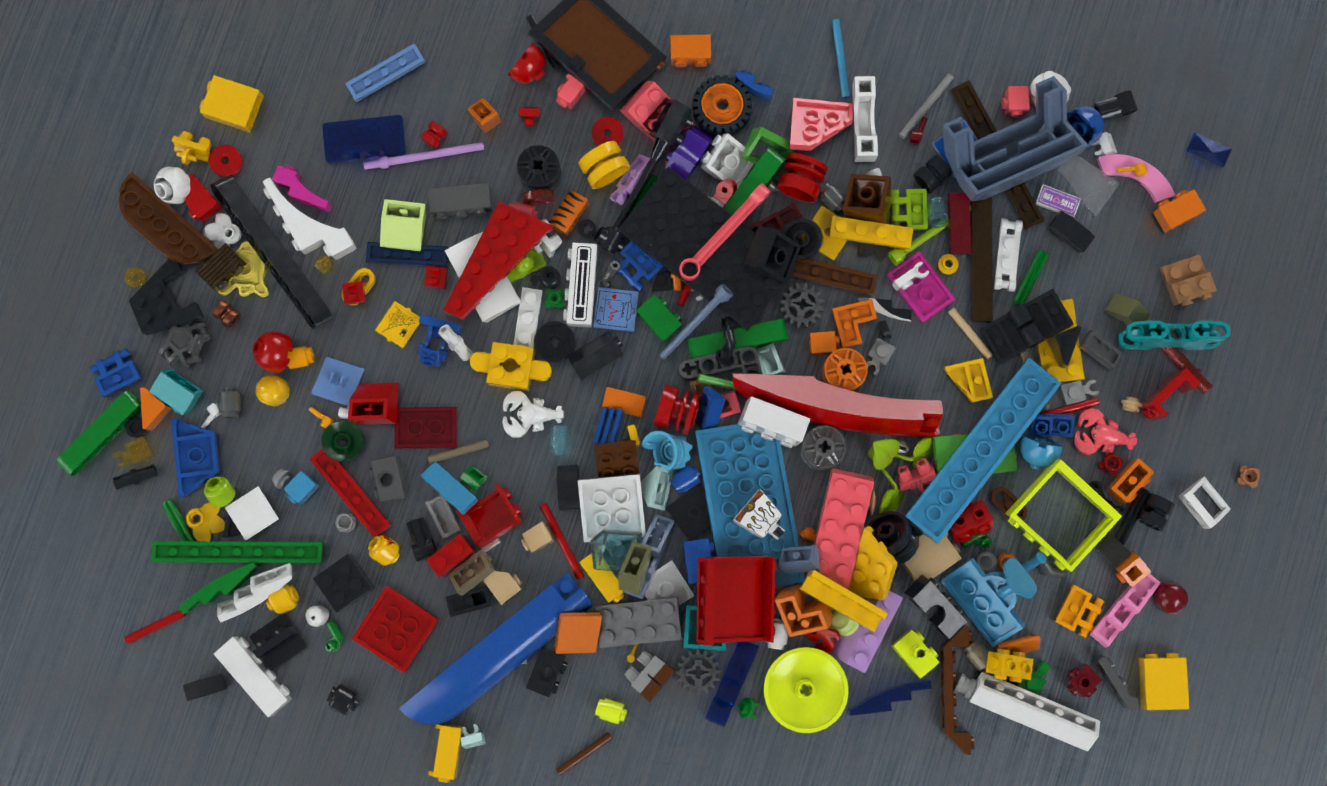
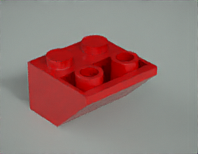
(374, 404)

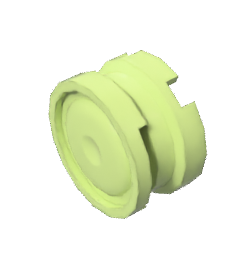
(843, 624)

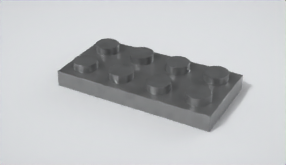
(640, 622)

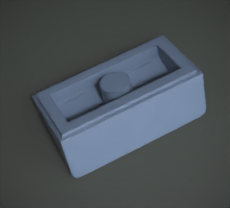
(799, 559)

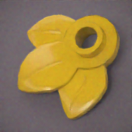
(208, 523)

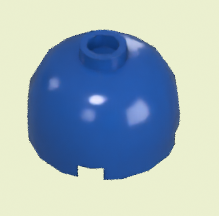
(1087, 123)

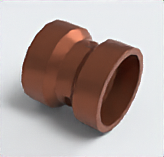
(226, 314)

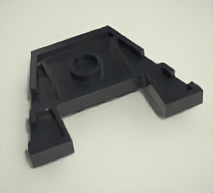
(155, 306)

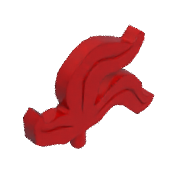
(827, 636)

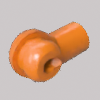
(808, 534)

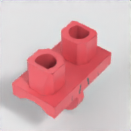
(916, 478)

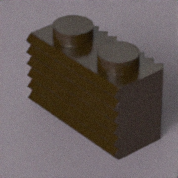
(221, 268)

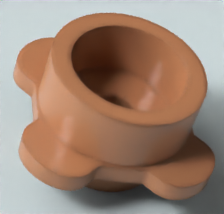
(1253, 472)

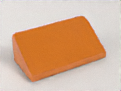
(630, 403)
(1023, 644)

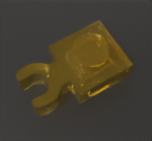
(136, 452)

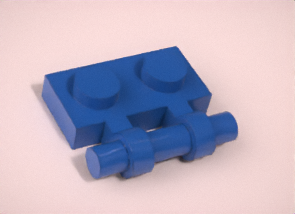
(642, 262)
(117, 378)

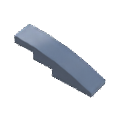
(657, 538)

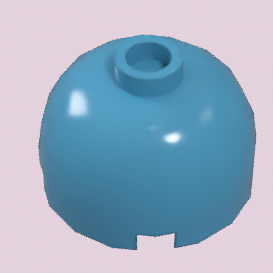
(1040, 451)

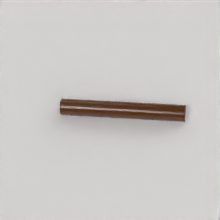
(584, 754)

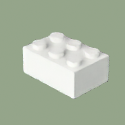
(773, 422)

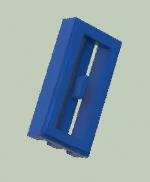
(605, 412)

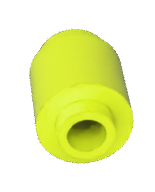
(611, 711)

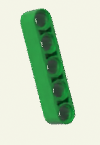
(762, 172)
(757, 336)
(99, 433)

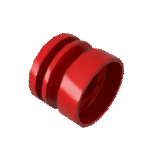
(802, 177)
(676, 410)

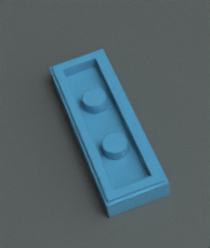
(449, 488)

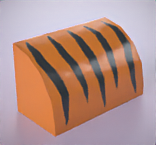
(569, 213)

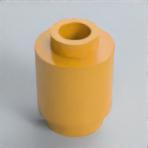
(300, 357)

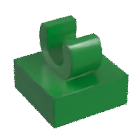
(473, 478)

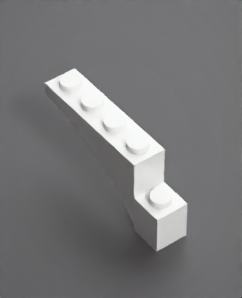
(307, 232)

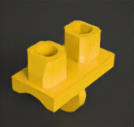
(190, 150)

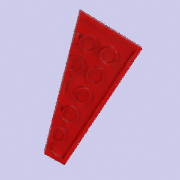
(499, 250)

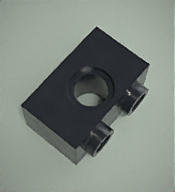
(537, 681)

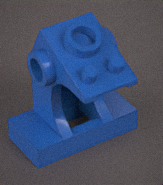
(431, 356)

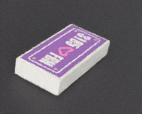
(1057, 200)

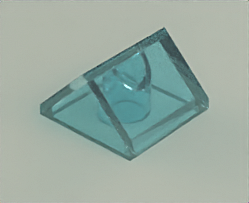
(611, 548)

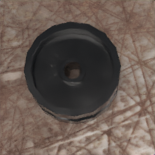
(896, 535)

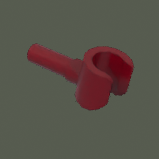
(916, 136)

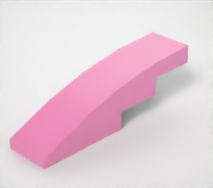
(1123, 610)

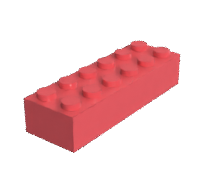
(842, 524)

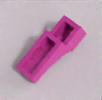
(290, 179)

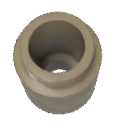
(977, 655)

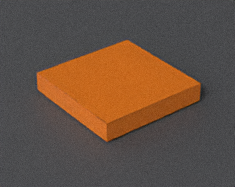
(577, 633)

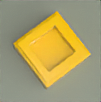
(633, 434)

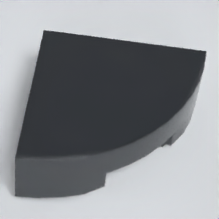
(662, 282)

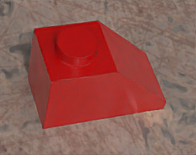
(201, 201)

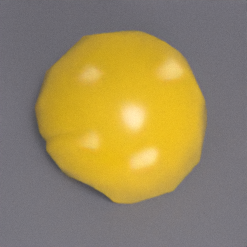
(272, 390)

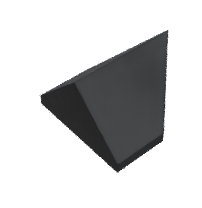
(1063, 345)

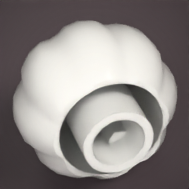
(172, 185)

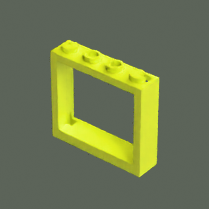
(1090, 541)

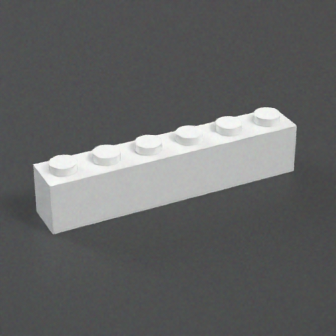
(1035, 711)

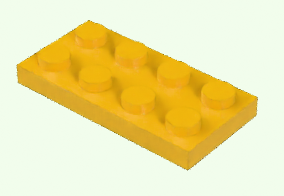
(1047, 361)

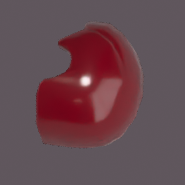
(1170, 597)

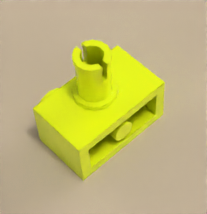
(915, 653)

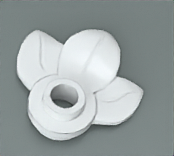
(219, 231)

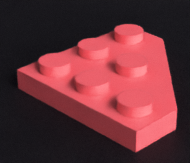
(817, 121)

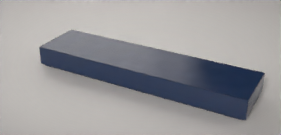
(428, 255)

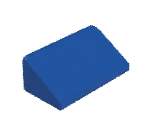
(709, 409)

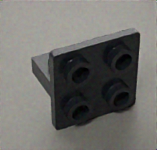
(277, 642)

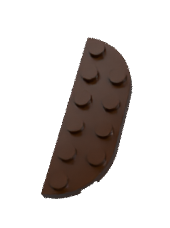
(162, 224)

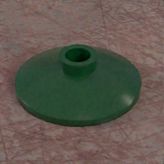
(342, 431)

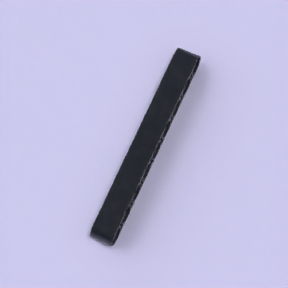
(271, 251)

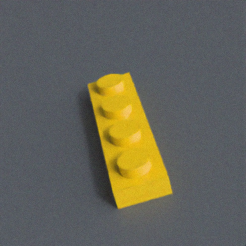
(871, 232)

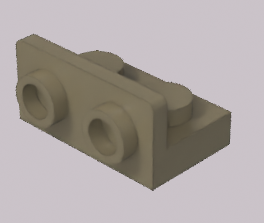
(471, 572)

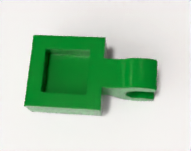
(1036, 682)

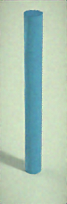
(840, 58)

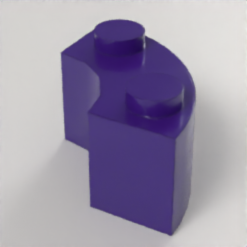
(689, 152)

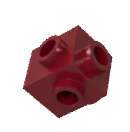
(1087, 676)

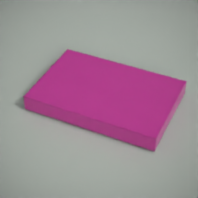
(926, 295)

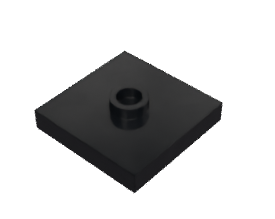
(691, 512)

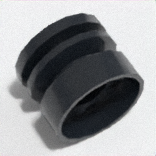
(534, 178)

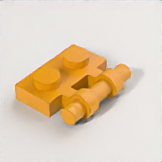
(1073, 608)

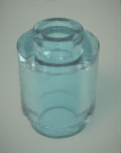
(937, 212)
(559, 440)

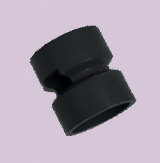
(934, 172)
(1156, 511)

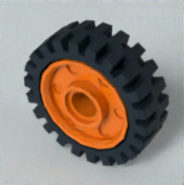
(725, 91)

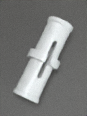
(455, 342)

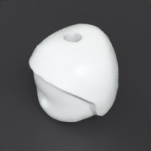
(317, 615)

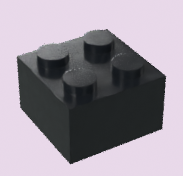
(344, 583)

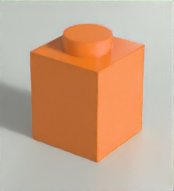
(823, 343)

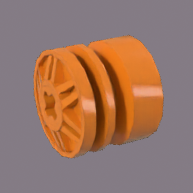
(857, 368)

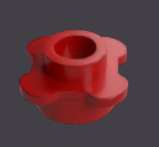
(1112, 469)

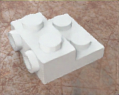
(726, 160)

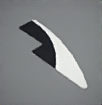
(885, 307)

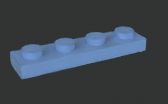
(385, 72)

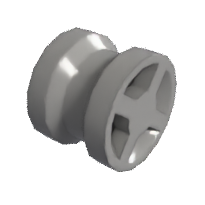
(964, 685)

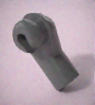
(609, 272)

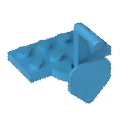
(987, 601)

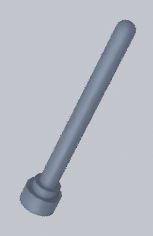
(722, 294)

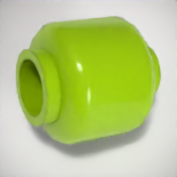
(219, 492)

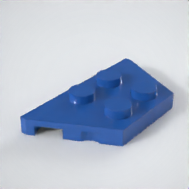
(194, 456)

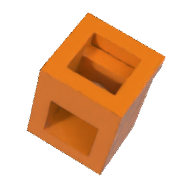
(1132, 570)

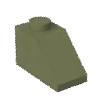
(635, 568)

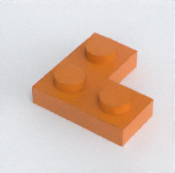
(849, 317)

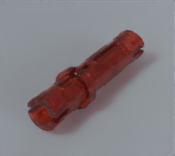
(1183, 362)

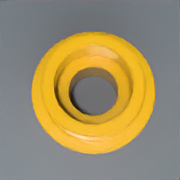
(948, 270)

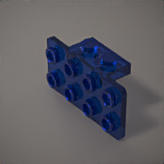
(364, 139)

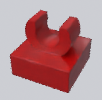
(529, 113)
(435, 277)
(353, 293)

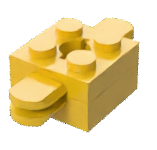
(510, 366)

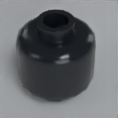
(342, 699)

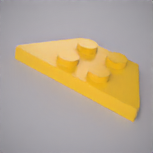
(872, 568)

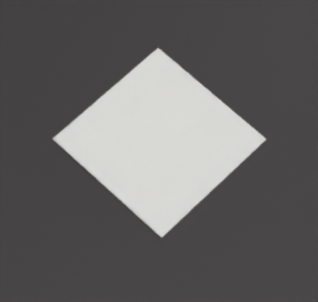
(251, 513)

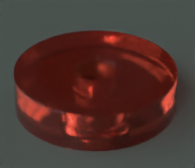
(538, 197)

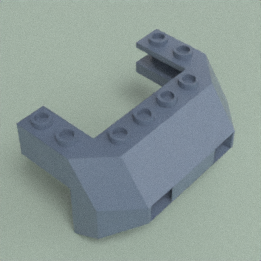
(1017, 151)

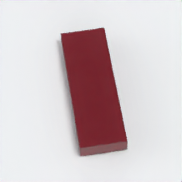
(959, 223)

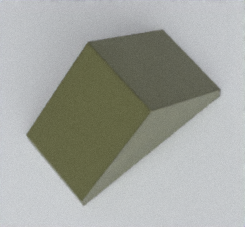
(1127, 309)

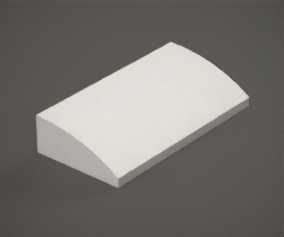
(497, 301)

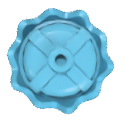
(669, 449)

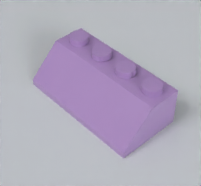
(861, 646)

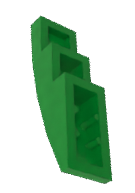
(225, 584)

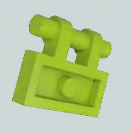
(916, 209)

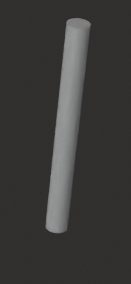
(926, 106)

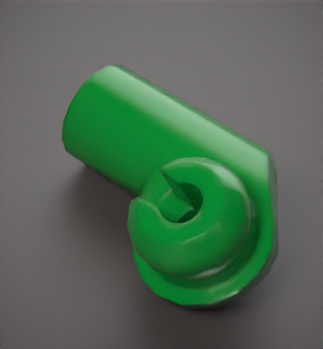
(980, 540)
(336, 637)

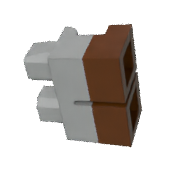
(645, 684)

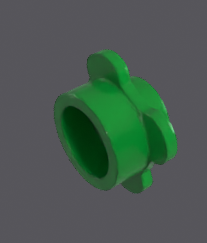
(558, 303)

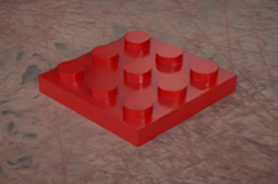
(395, 629)

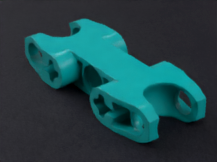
(1189, 336)

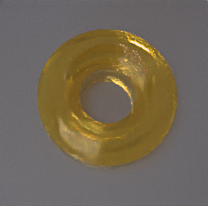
(324, 264)
(130, 274)

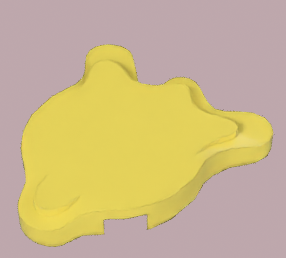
(253, 276)

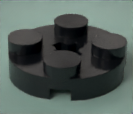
(546, 334)

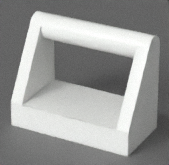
(1197, 509)

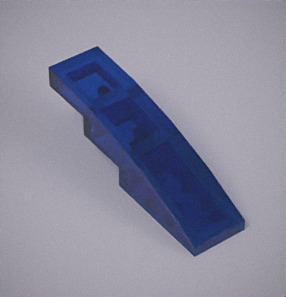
(731, 683)
(882, 701)

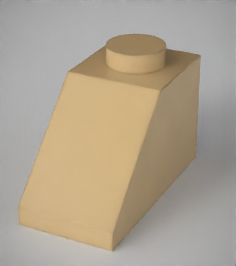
(537, 537)
(503, 585)

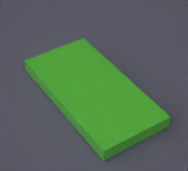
(946, 445)

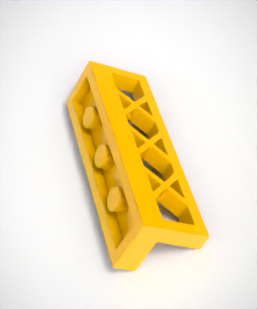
(842, 600)

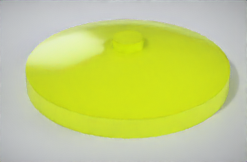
(805, 690)

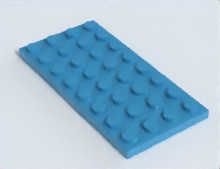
(732, 470)

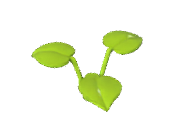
(882, 456)

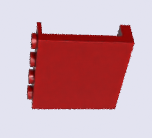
(735, 599)

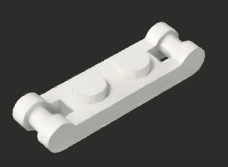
(1007, 254)

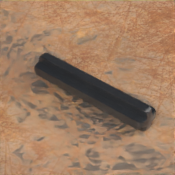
(1132, 515)

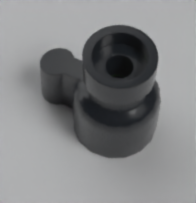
(549, 278)

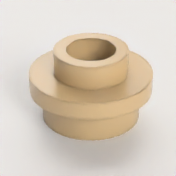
(1131, 404)

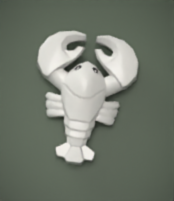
(529, 414)

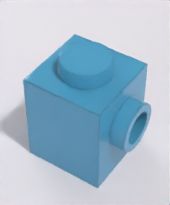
(301, 488)

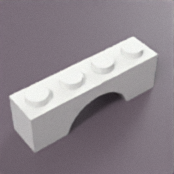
(863, 119)

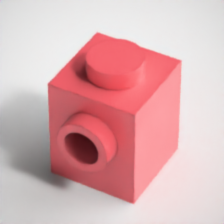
(1016, 101)

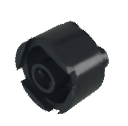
(812, 232)

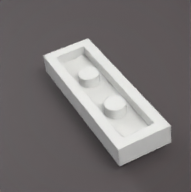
(528, 317)

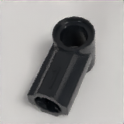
(1120, 104)
(423, 545)

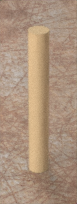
(970, 333)

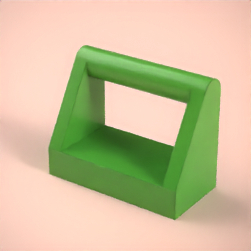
(768, 138)

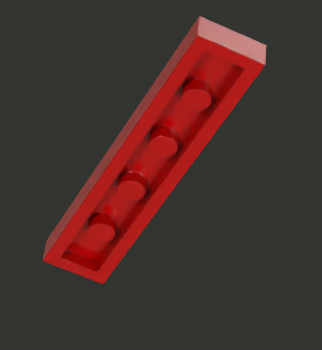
(351, 493)

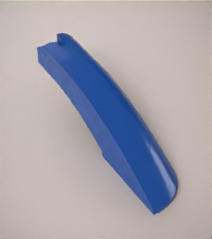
(496, 654)

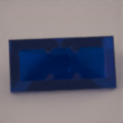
(1209, 149)

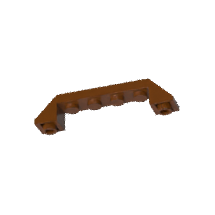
(961, 739)

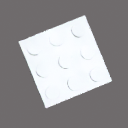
(611, 505)

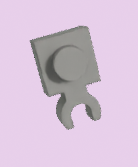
(880, 354)
(1075, 392)

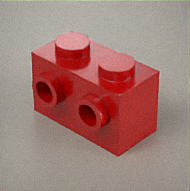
(972, 522)

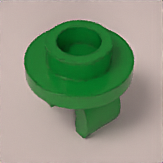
(746, 708)

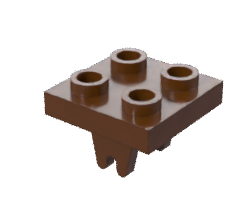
(616, 458)

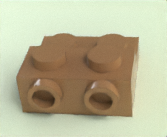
(1188, 281)

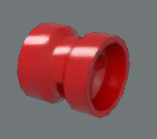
(433, 134)

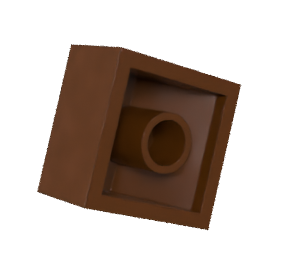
(868, 198)

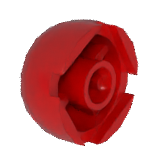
(529, 66)
(272, 350)

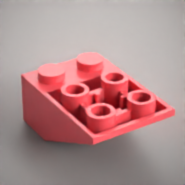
(645, 108)

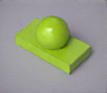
(530, 264)

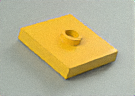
(831, 246)

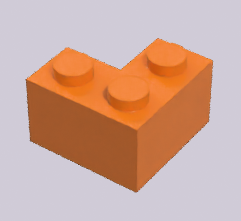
(799, 615)

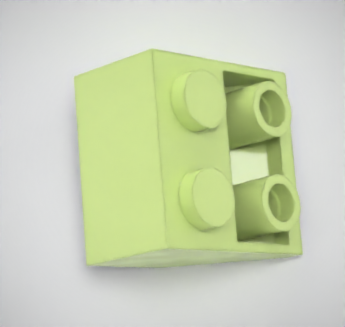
(402, 225)

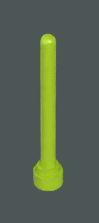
(898, 255)

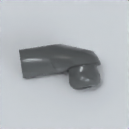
(1048, 570)

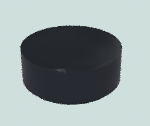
(884, 329)
(134, 428)

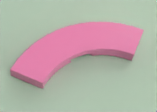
(1153, 181)

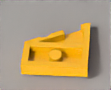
(971, 379)

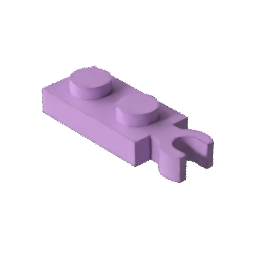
(629, 179)

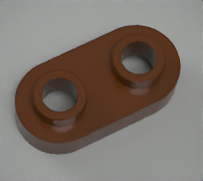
(1008, 500)

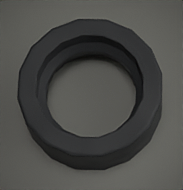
(204, 687)

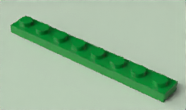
(236, 552)

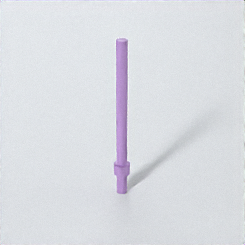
(385, 162)

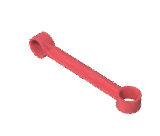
(755, 199)

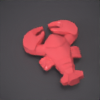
(1102, 434)

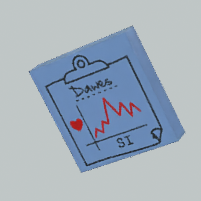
(616, 309)

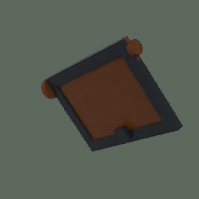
(598, 48)

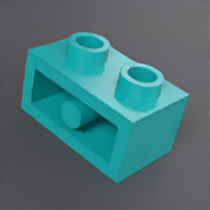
(176, 391)

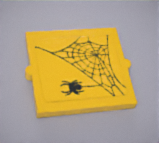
(398, 324)

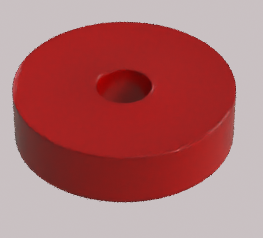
(607, 124)
(224, 152)

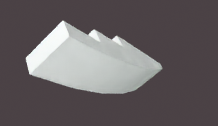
(255, 593)

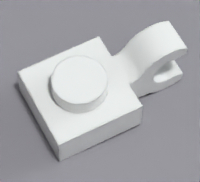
(905, 280)

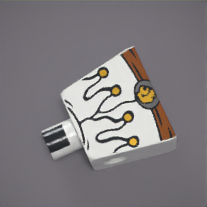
(760, 517)

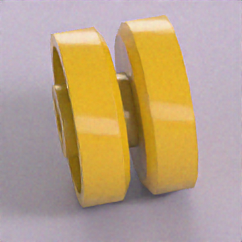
(604, 164)

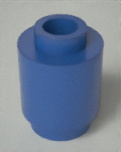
(685, 479)

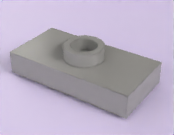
(443, 517)

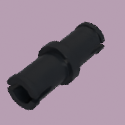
(135, 476)

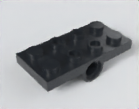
(1026, 326)

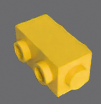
(1013, 666)

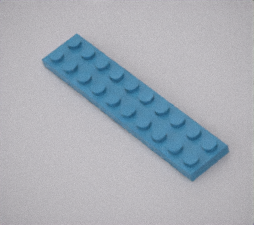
(982, 450)

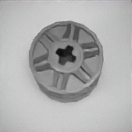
(813, 455)

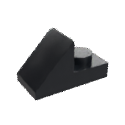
(469, 602)

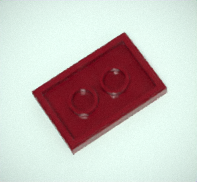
(426, 428)

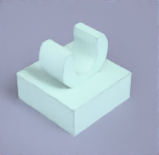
(472, 740)

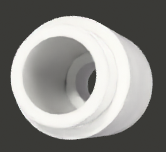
(780, 636)

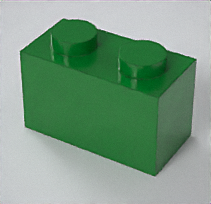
(659, 318)

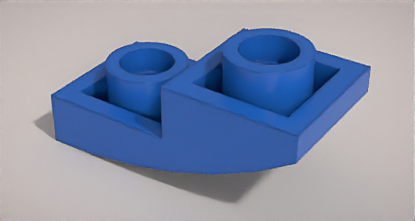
(758, 90)
(1053, 424)

